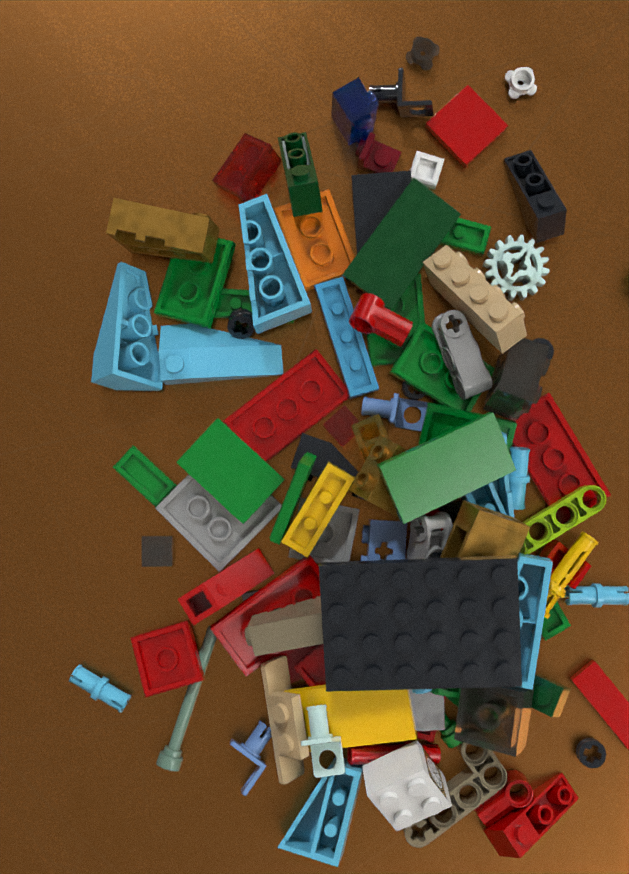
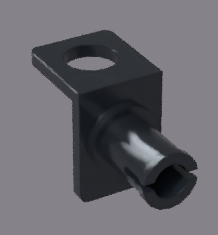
(396, 94)

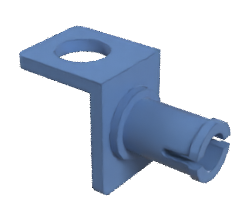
(394, 410)
(252, 749)

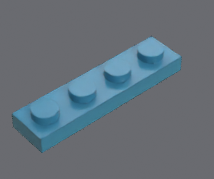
(346, 341)

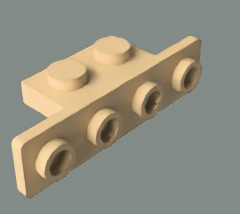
(285, 720)

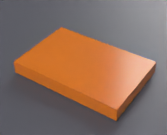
(316, 242)

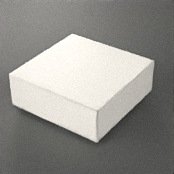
(426, 169)

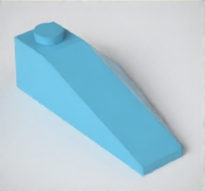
(126, 344)
(205, 355)

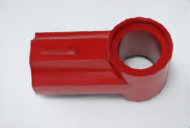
(373, 317)
(505, 801)

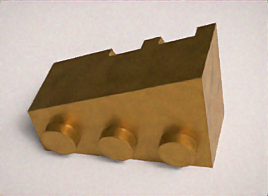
(162, 231)

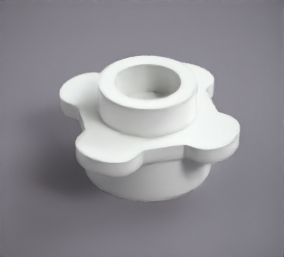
(522, 74)

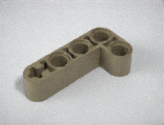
(461, 806)

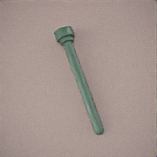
(171, 757)

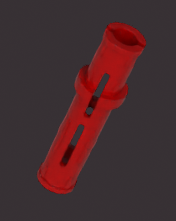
(368, 753)

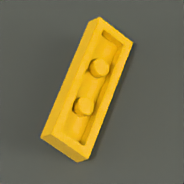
(318, 509)

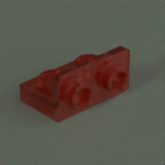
(247, 168)

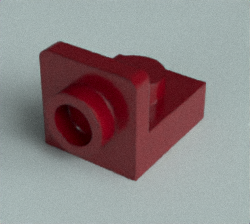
(376, 156)

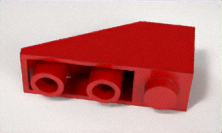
(225, 586)
(525, 826)

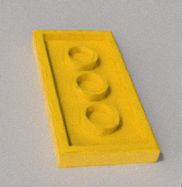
(362, 715)

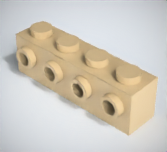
(475, 298)

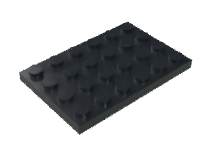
(421, 623)

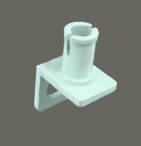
(323, 740)

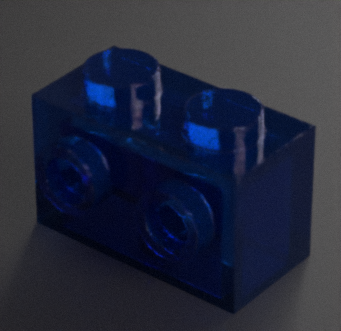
(354, 111)

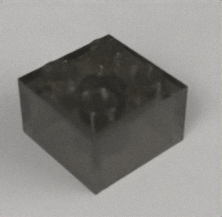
(517, 379)
(494, 718)

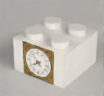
(406, 786)

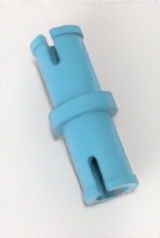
(519, 478)
(597, 595)
(99, 688)

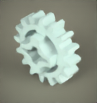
(526, 272)

